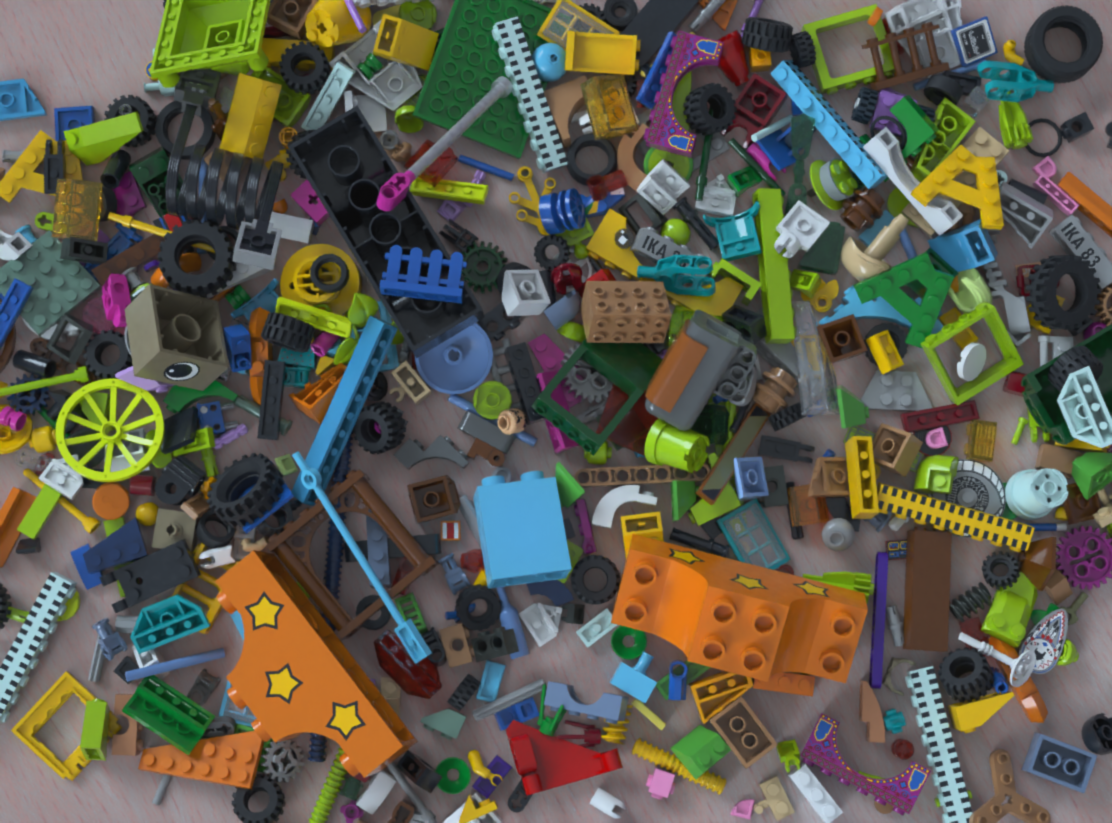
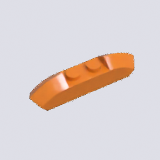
(260, 351)
(1026, 694)

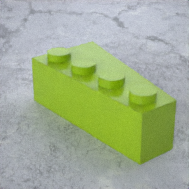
(952, 127)

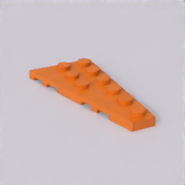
(217, 760)

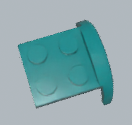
(736, 234)

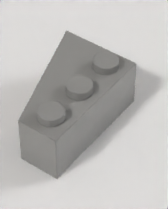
(1024, 213)

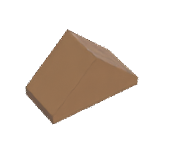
(1058, 587)

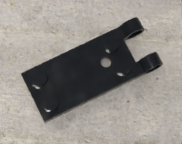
(158, 571)

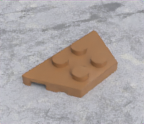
(829, 478)

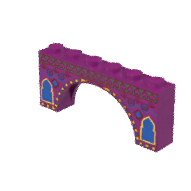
(687, 54)
(898, 791)

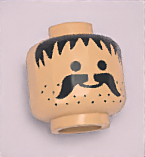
(512, 421)

